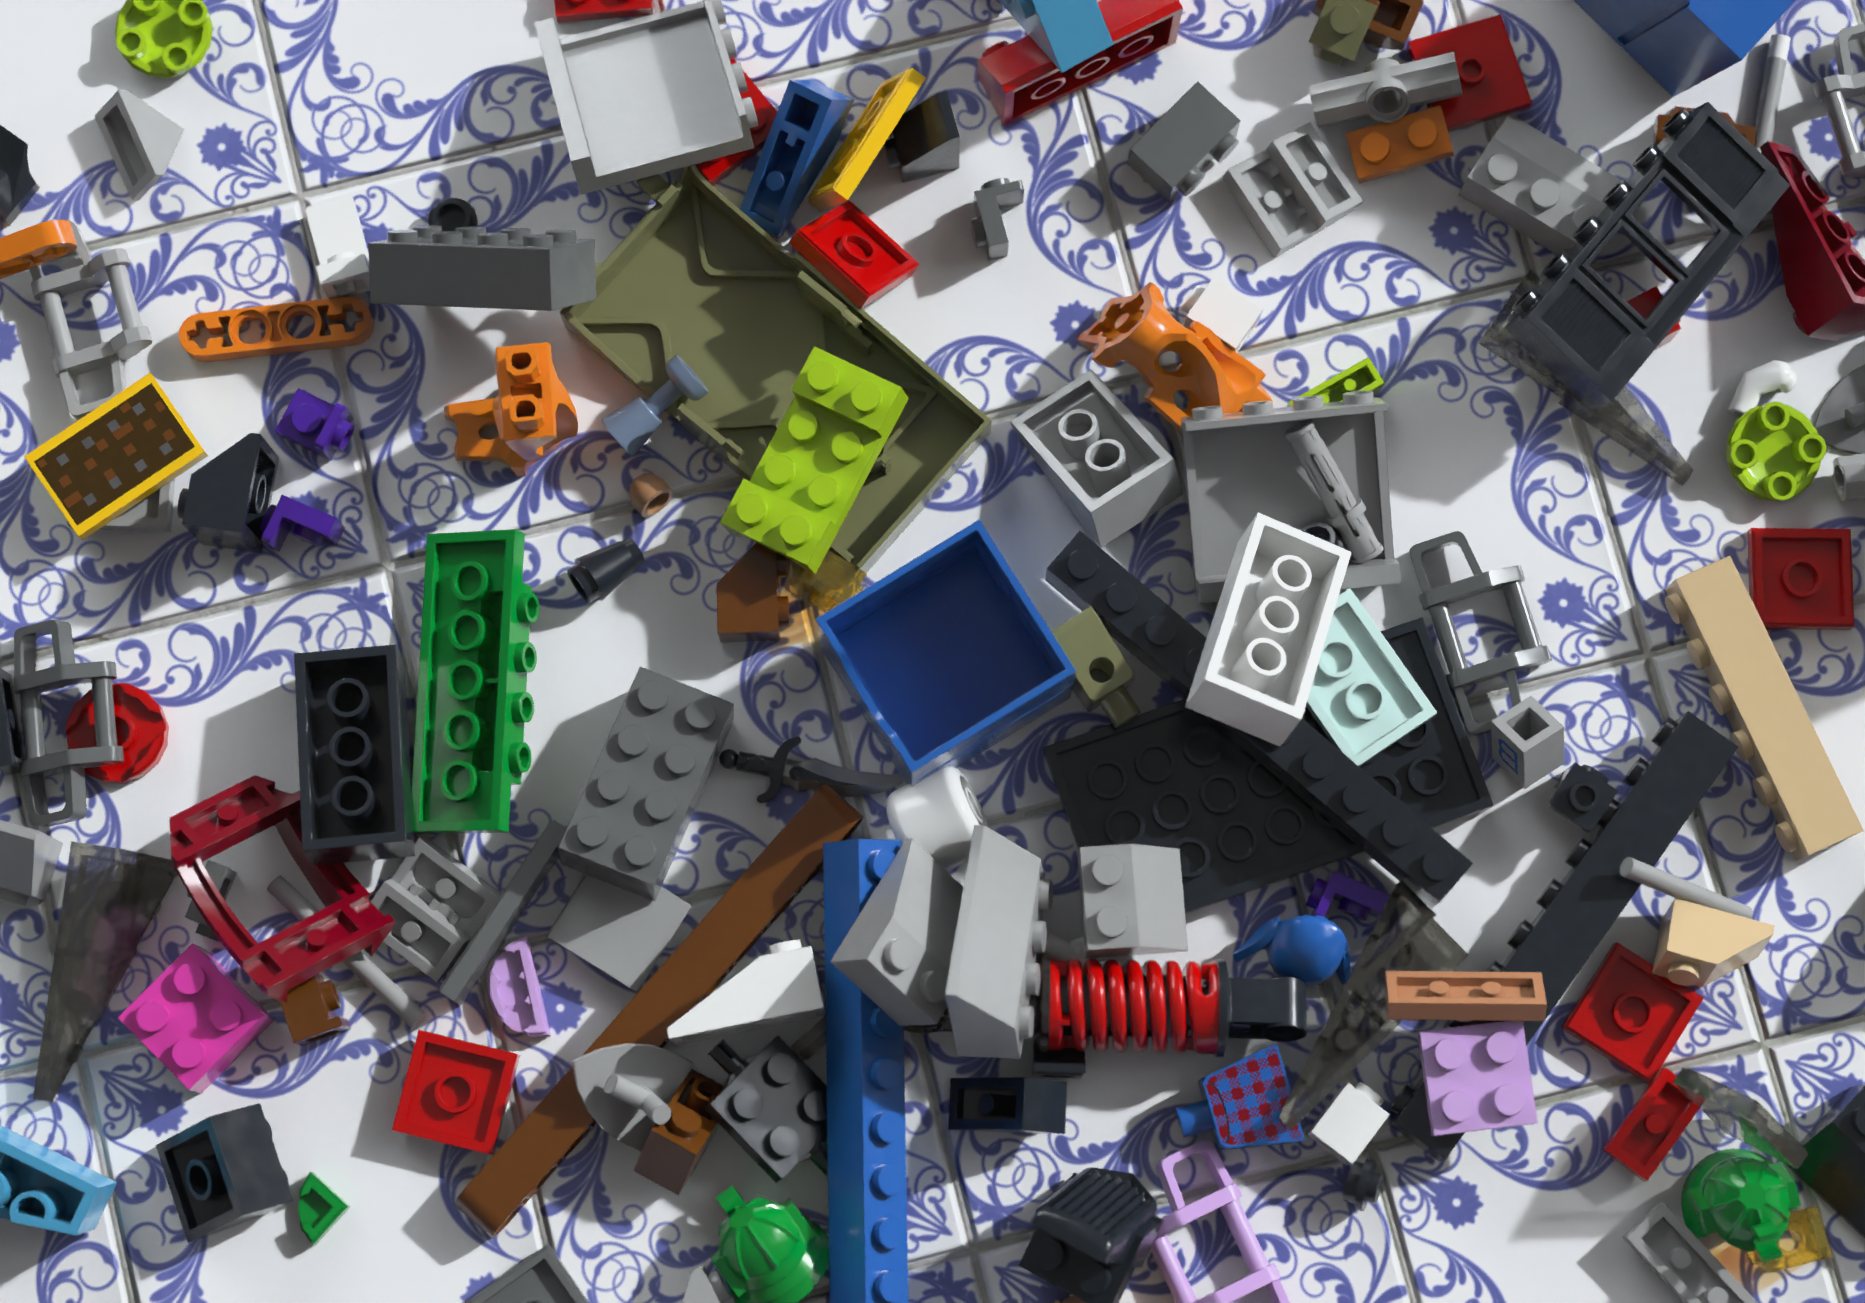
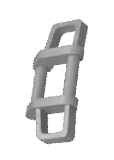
(1834, 91)
(133, 339)

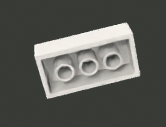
(1268, 630)

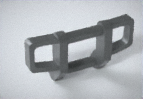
(1437, 602)
(71, 762)

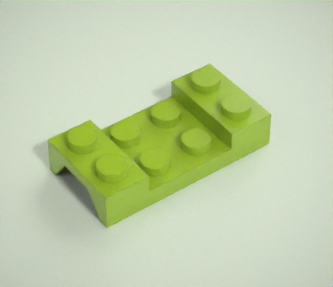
(816, 460)

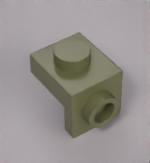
(1342, 29)

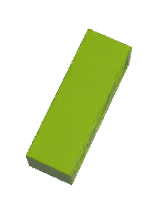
(1358, 377)

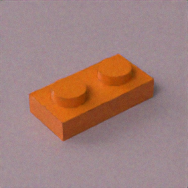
(1400, 144)

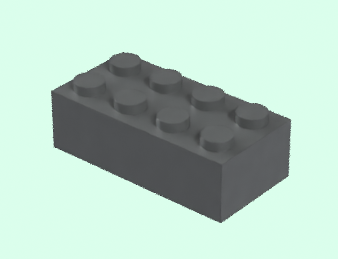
(482, 268)
(646, 784)

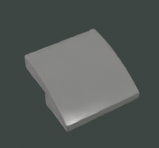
(1292, 189)
(434, 908)
(618, 928)

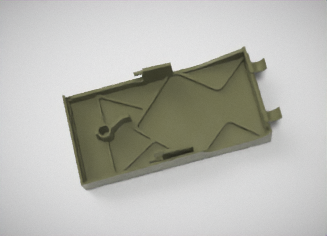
(745, 319)

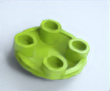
(163, 35)
(1774, 452)

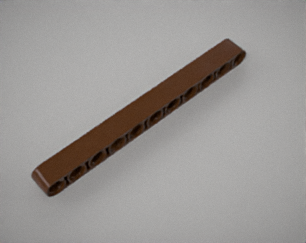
(669, 994)

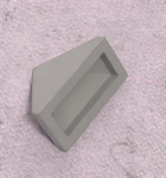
(138, 140)

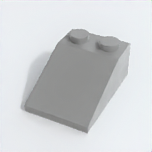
(1098, 457)
(905, 938)

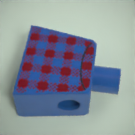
(1242, 1104)

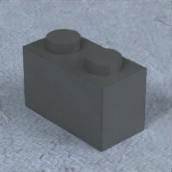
(1184, 143)

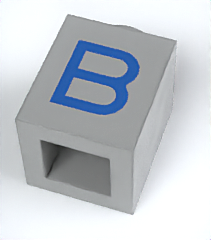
(1527, 742)

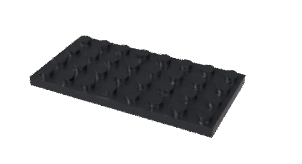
(1238, 827)

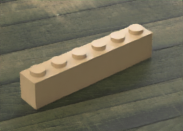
(1762, 709)

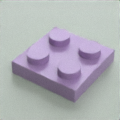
(1477, 1077)

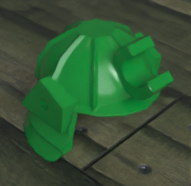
(1741, 1200)
(769, 1250)

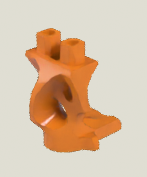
(1142, 329)
(529, 411)

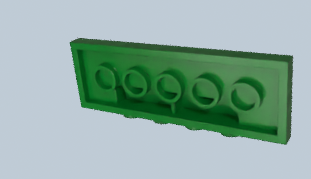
(472, 682)

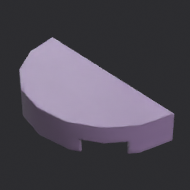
(516, 990)

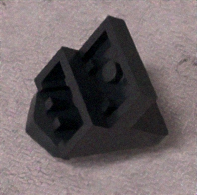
(1093, 1234)

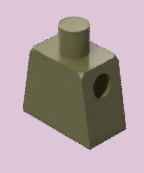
(1091, 649)

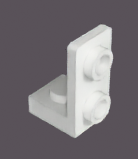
(339, 247)

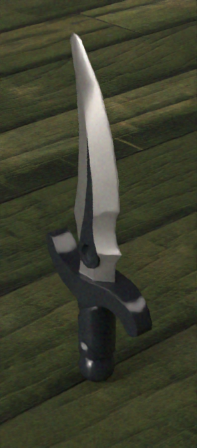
(806, 774)

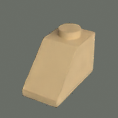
(1706, 943)

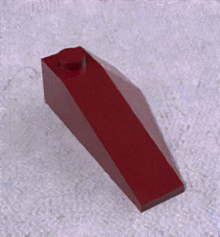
(1815, 252)

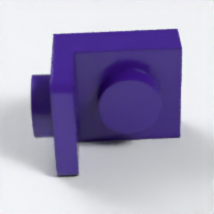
(316, 425)
(309, 524)
(1354, 896)

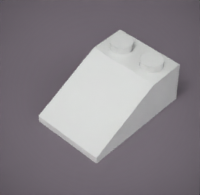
(762, 995)

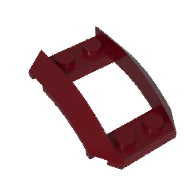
(304, 948)

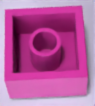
(196, 1018)

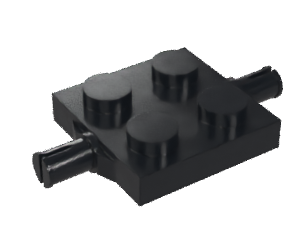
(772, 1107)

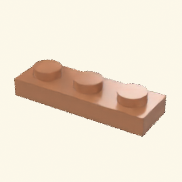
(1465, 996)

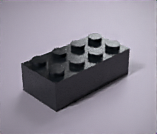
(353, 755)

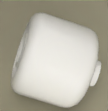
(937, 816)

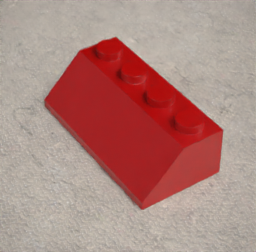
(1024, 79)

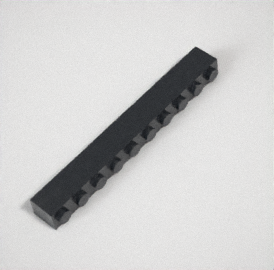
(1304, 760)
(1593, 891)

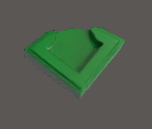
(318, 1208)

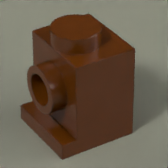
(311, 1011)

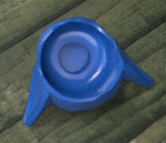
(1301, 949)

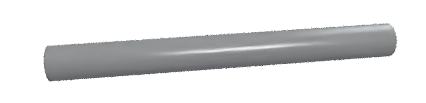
(357, 963)

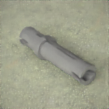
(1360, 541)

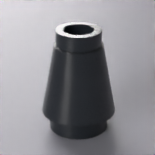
(604, 569)

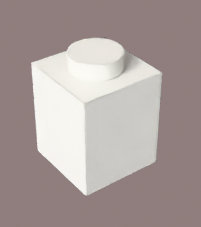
(1224, 312)
(1349, 1122)

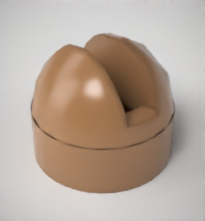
(649, 494)

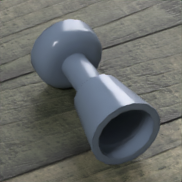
(640, 418)

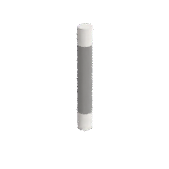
(1771, 89)

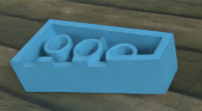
(1063, 28)
(48, 1188)

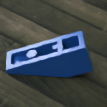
(794, 152)

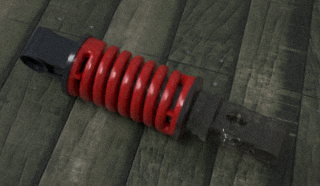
(1156, 1005)

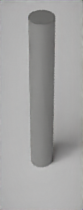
(1680, 888)

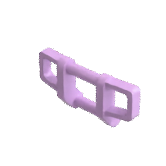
(1227, 1200)

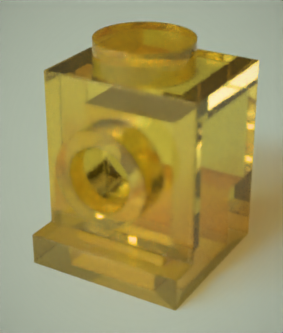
(831, 584)
(1808, 1240)

